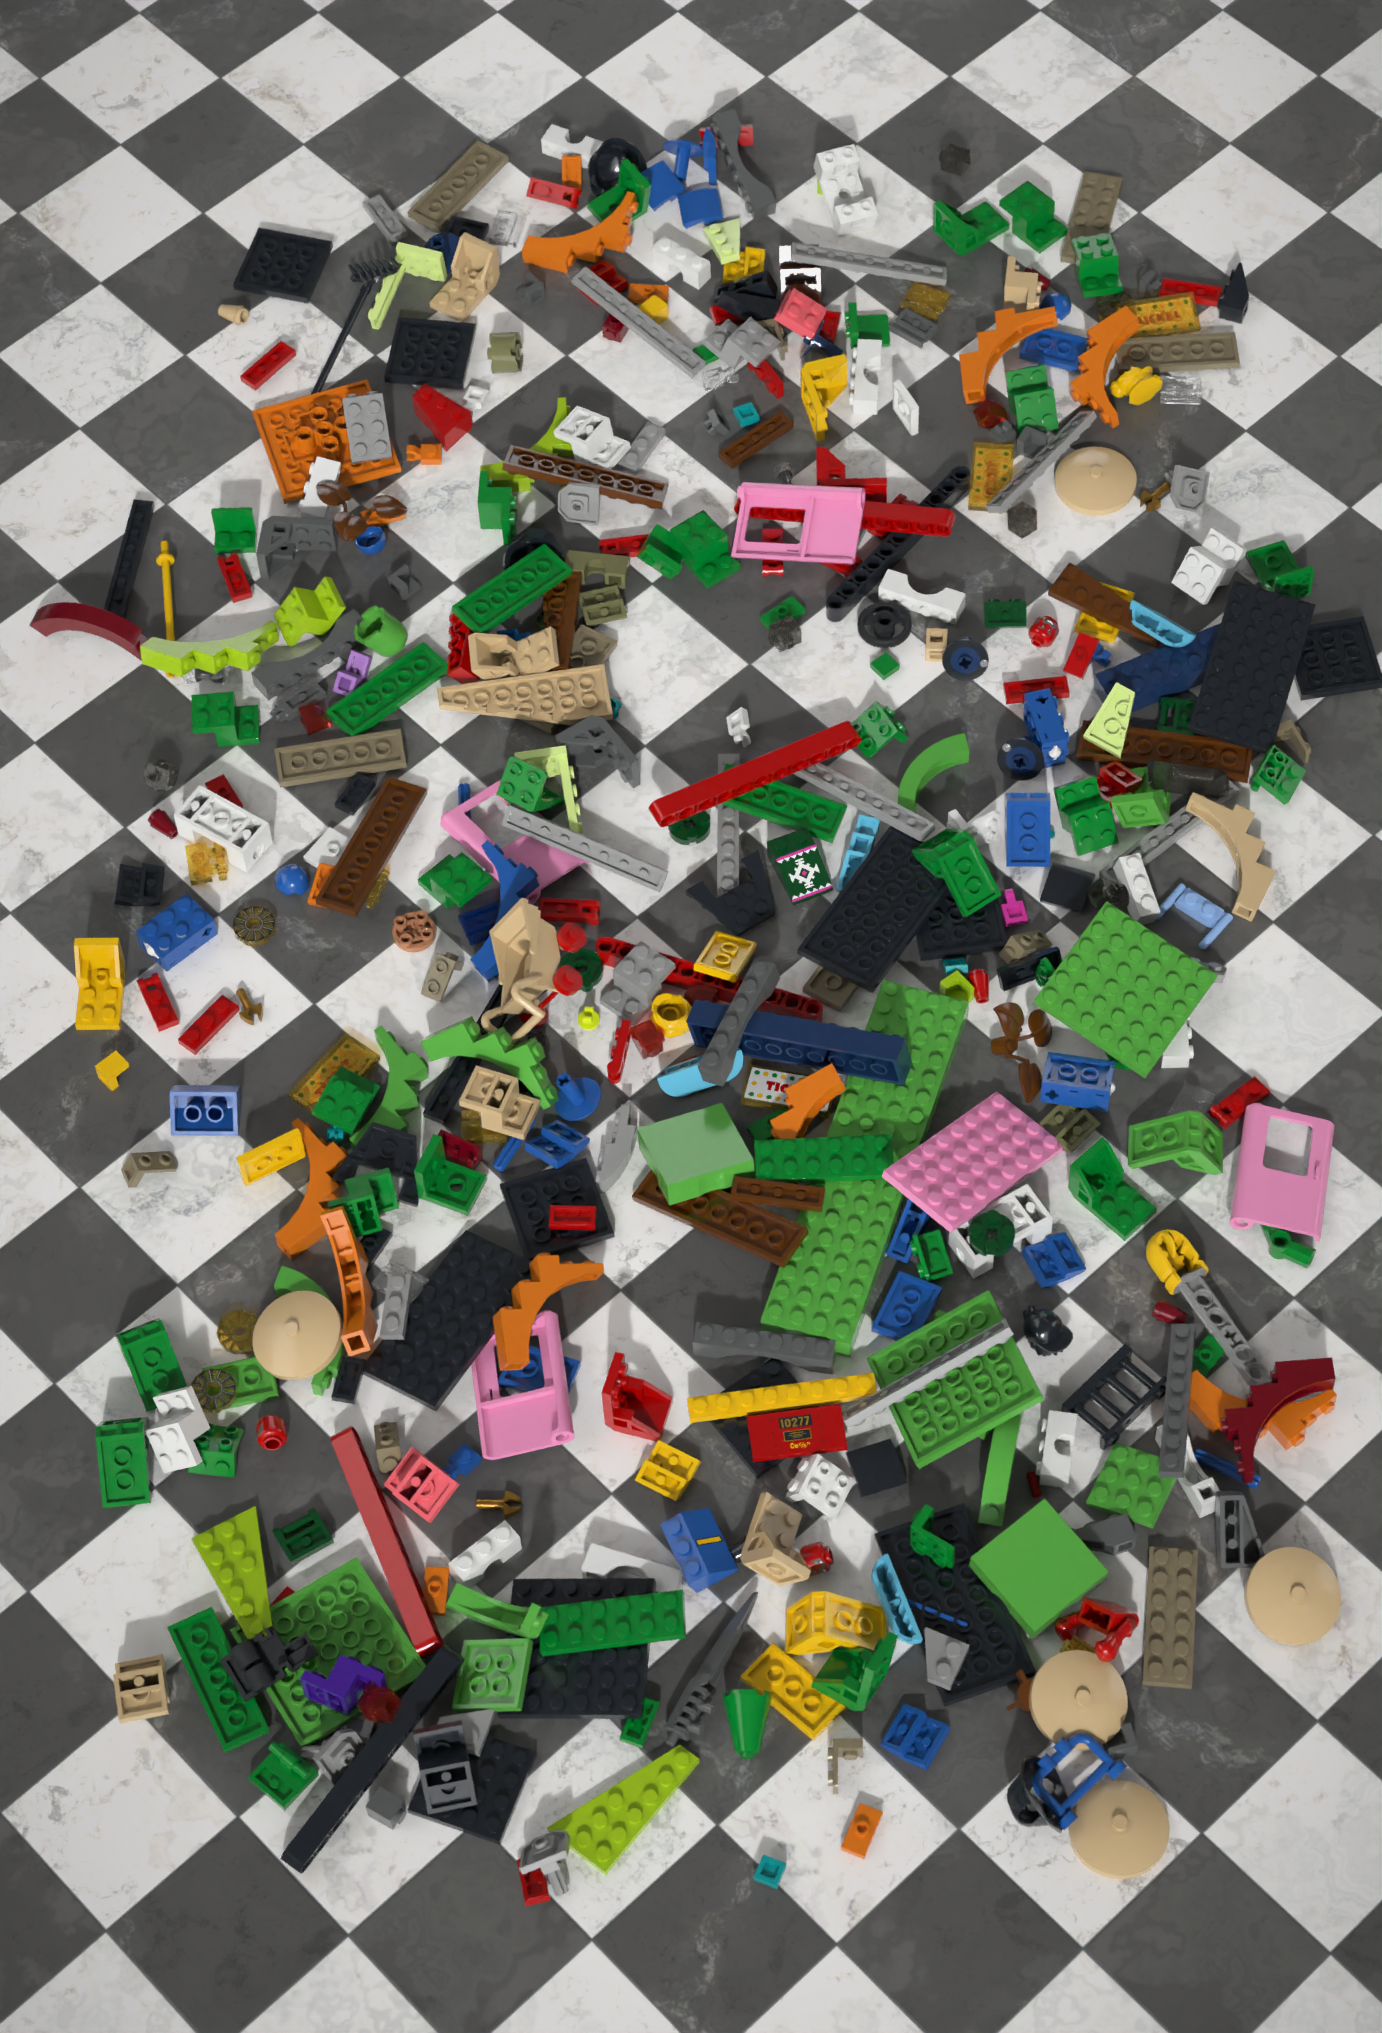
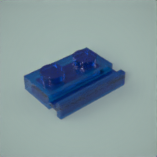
(479, 922)

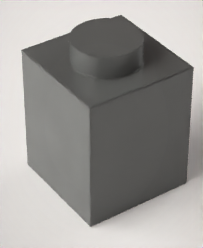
(386, 1808)

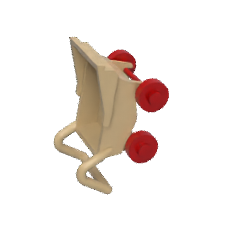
(527, 962)

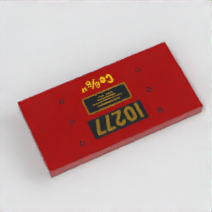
(797, 1433)

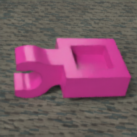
(1013, 910)

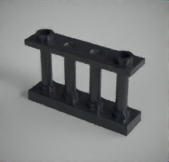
(1107, 1375)

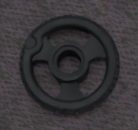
(884, 624)

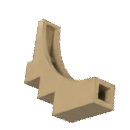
(1245, 850)

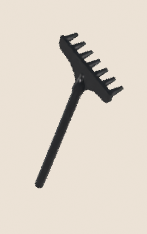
(368, 278)

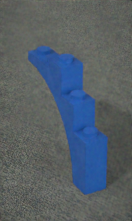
(515, 883)

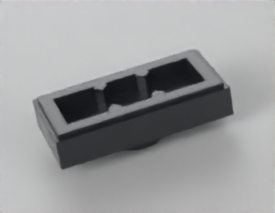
(355, 794)
(374, 1244)
(348, 1380)

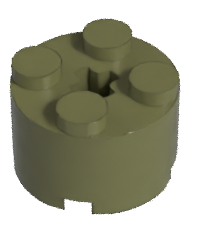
(505, 352)

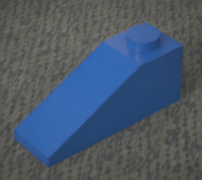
(912, 1221)

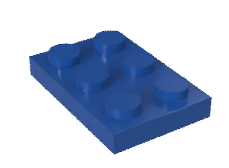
(1054, 349)
(906, 1306)
(532, 1375)

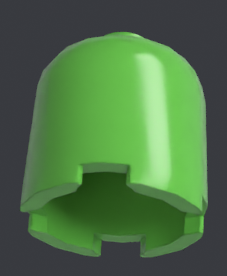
(381, 632)

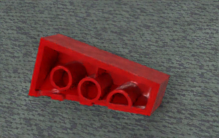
(459, 659)

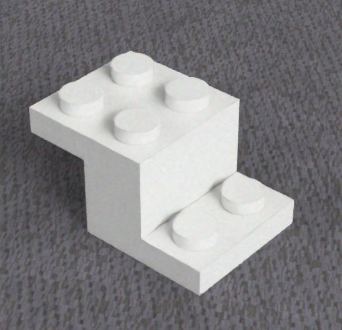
(592, 438)
(1209, 566)
(180, 1425)

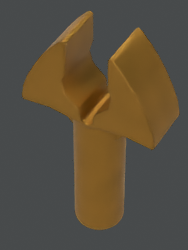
(1155, 504)
(248, 1007)
(501, 1504)

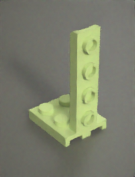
(415, 261)
(555, 762)

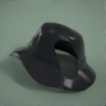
(606, 162)
(520, 548)
(1019, 1797)

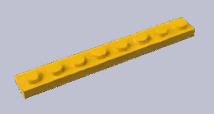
(781, 1397)

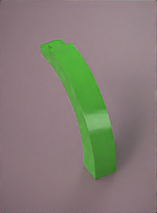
(928, 764)
(291, 1281)
(999, 1471)
(512, 1619)

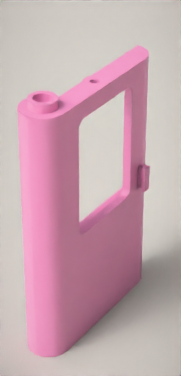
(829, 523)
(544, 859)
(1274, 1195)
(529, 1418)

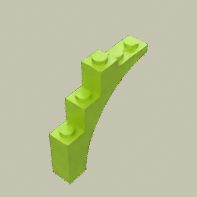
(547, 444)
(211, 656)

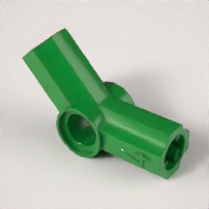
(1292, 1249)

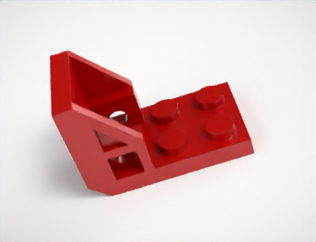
(829, 467)
(633, 1403)

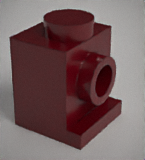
(614, 329)

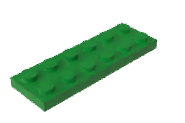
(512, 590)
(388, 690)
(792, 808)
(823, 1158)
(613, 1623)
(201, 1647)

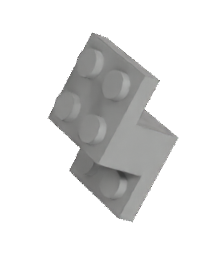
(746, 342)
(637, 983)

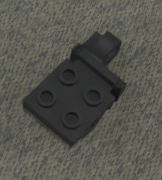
(263, 1661)

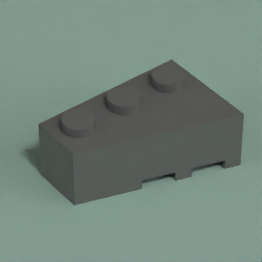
(1235, 1532)

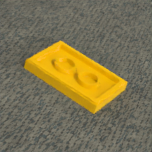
(1097, 628)
(725, 956)
(271, 1156)

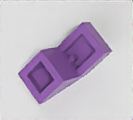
(354, 674)

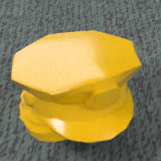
(1137, 384)
(670, 1014)

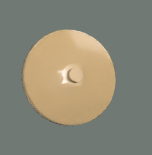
(1095, 481)
(297, 1335)
(1292, 1596)
(1077, 1696)
(1119, 1829)

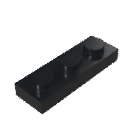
(1024, 969)

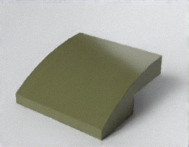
(602, 606)
(1070, 1126)

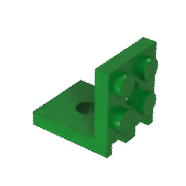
(629, 180)
(437, 1175)

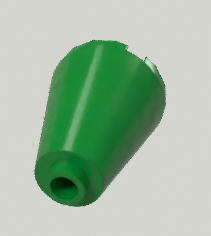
(747, 1719)

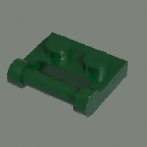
(1183, 713)
(305, 1542)

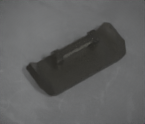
(1188, 779)

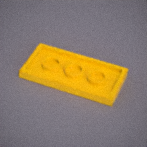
(792, 1691)

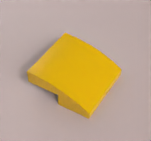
(750, 263)
(667, 1471)

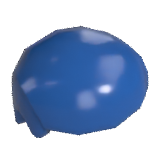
(1059, 301)
(371, 541)
(292, 880)

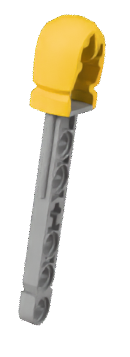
(1172, 1251)

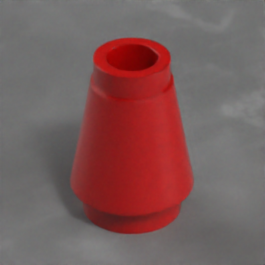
(980, 981)

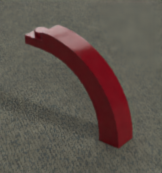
(89, 619)

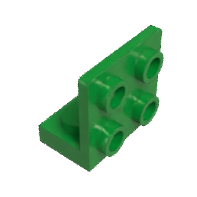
(234, 530)

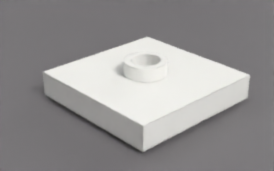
(905, 407)
(327, 848)

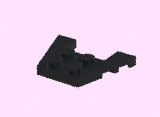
(742, 906)
(381, 1149)

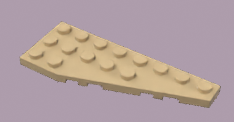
(543, 697)

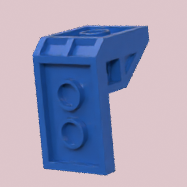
(1027, 829)

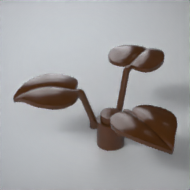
(348, 524)
(1011, 1020)

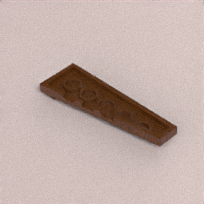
(1096, 600)
(561, 613)

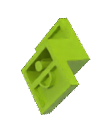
(309, 611)

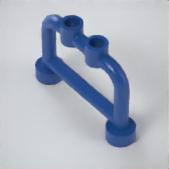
(1047, 1764)

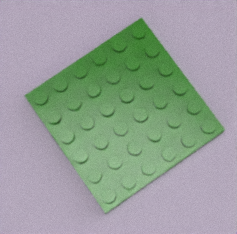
(1125, 989)
(968, 1397)
(344, 1618)

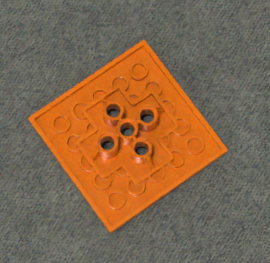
(314, 427)

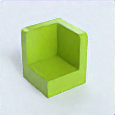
(957, 987)

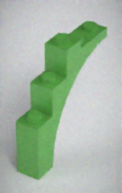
(496, 1047)
(401, 1096)

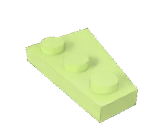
(725, 240)
(1112, 720)

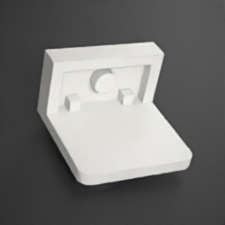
(982, 829)
(820, 1485)

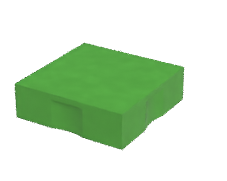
(695, 1153)
(1038, 1568)

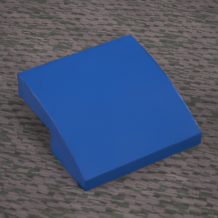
(709, 156)
(664, 185)
(700, 206)
(557, 1144)
(1053, 1260)
(915, 1737)

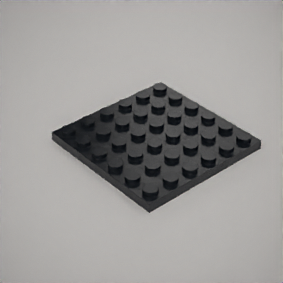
(583, 1683)

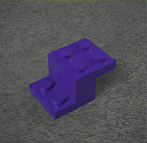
(343, 1685)

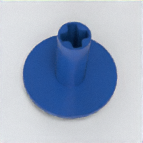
(683, 150)
(577, 1097)

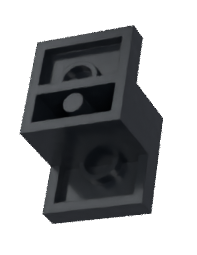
(444, 1767)

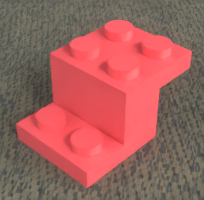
(800, 313)
(421, 1484)

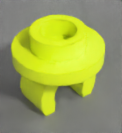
(588, 1019)

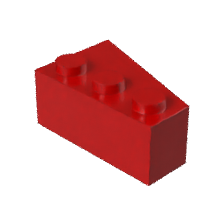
(442, 415)

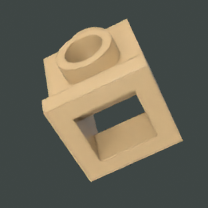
(935, 644)

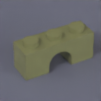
(613, 567)

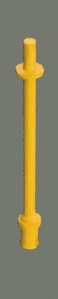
(166, 560)

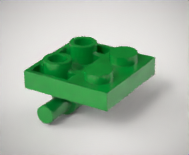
(1278, 775)
(283, 1775)

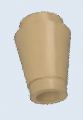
(234, 313)

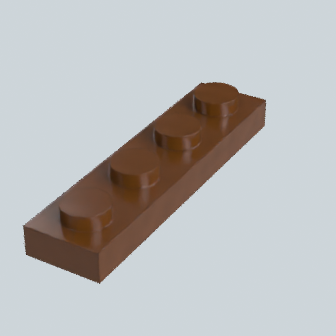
(756, 439)
(778, 1194)

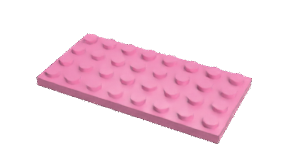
(973, 1161)

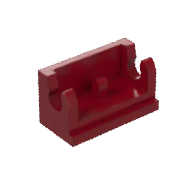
(460, 1150)

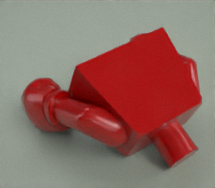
(1103, 1616)

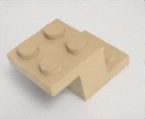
(1021, 288)
(499, 1102)
(141, 1689)

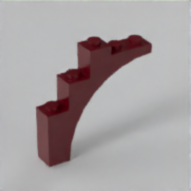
(1288, 1383)

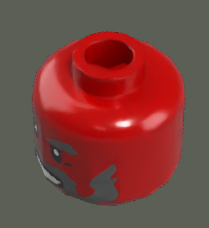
(1043, 631)
(271, 1432)
(817, 1557)

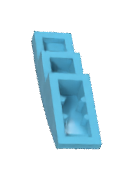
(860, 847)

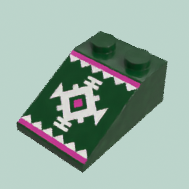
(799, 866)

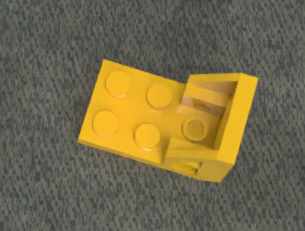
(820, 386)
(101, 983)
(830, 1620)

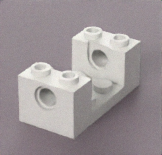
(838, 173)
(242, 834)
(1025, 1212)

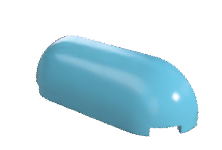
(1160, 626)
(686, 1079)
(894, 1602)

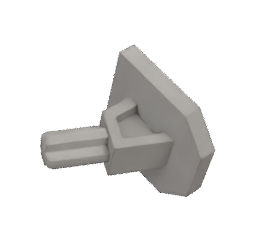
(1188, 487)
(579, 503)
(335, 1754)
(546, 1853)

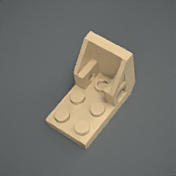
(473, 277)
(502, 657)
(771, 1540)

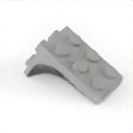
(367, 427)

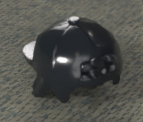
(1045, 1331)

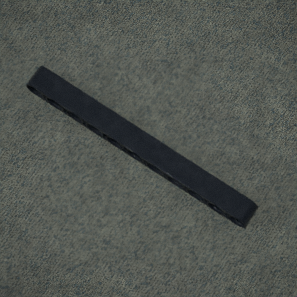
(892, 549)
(372, 1760)

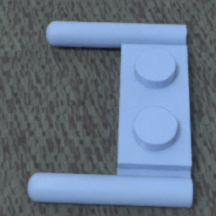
(1199, 909)

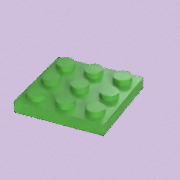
(1131, 1486)
(492, 1675)

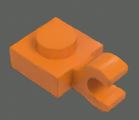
(428, 454)

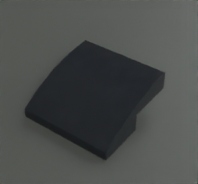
(139, 885)
(1067, 887)
(876, 1467)

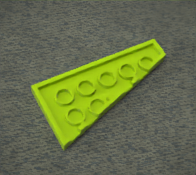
(237, 1566)
(615, 1818)

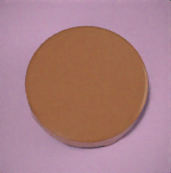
(414, 931)

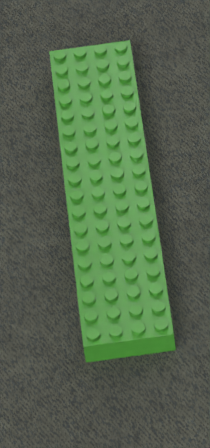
(838, 1263)

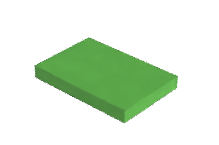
(252, 1382)

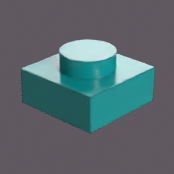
(746, 414)
(952, 965)
(770, 1871)

